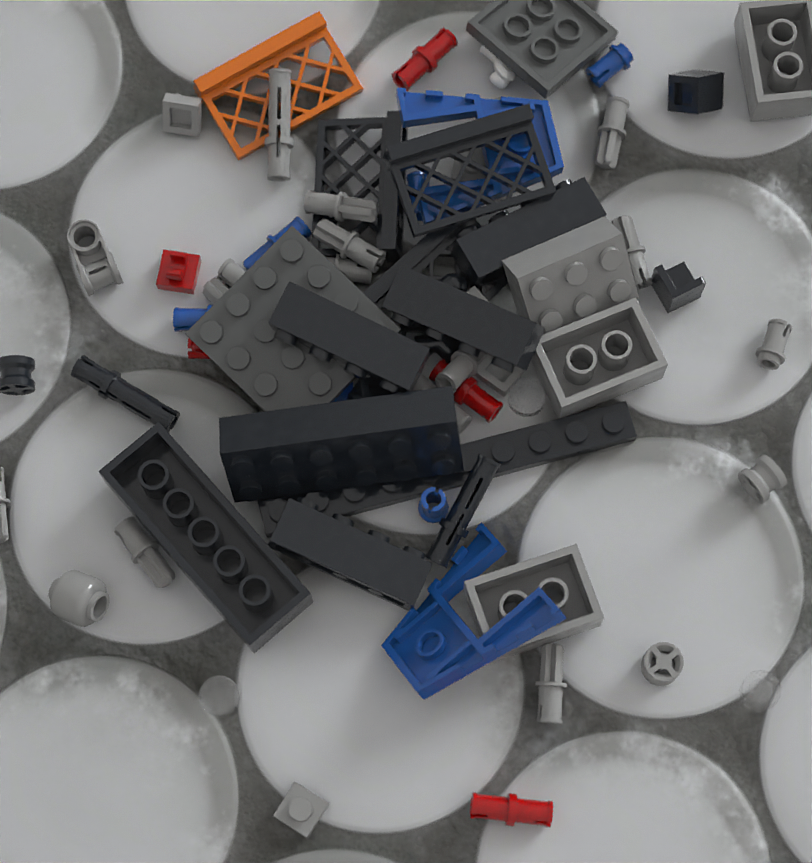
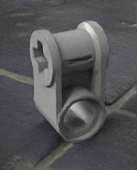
(93, 262)

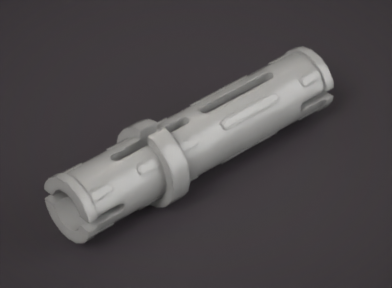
(279, 166)

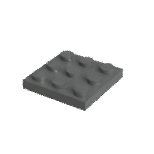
(542, 38)

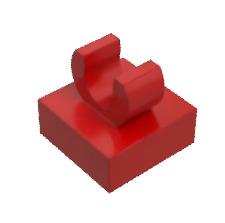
(178, 271)

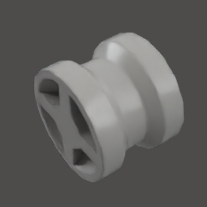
(762, 478)
(667, 658)

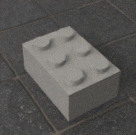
(776, 57)
(571, 275)
(598, 358)
(558, 574)

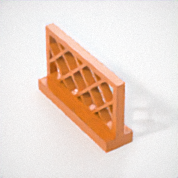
(261, 59)

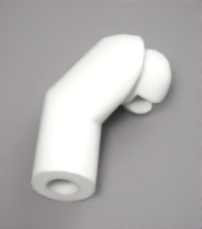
(502, 73)

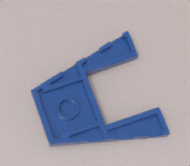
(434, 107)
(438, 647)

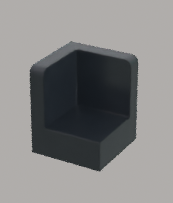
(695, 91)
(676, 286)

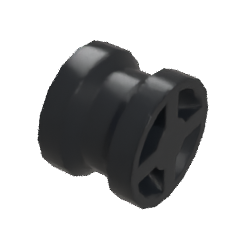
(16, 375)

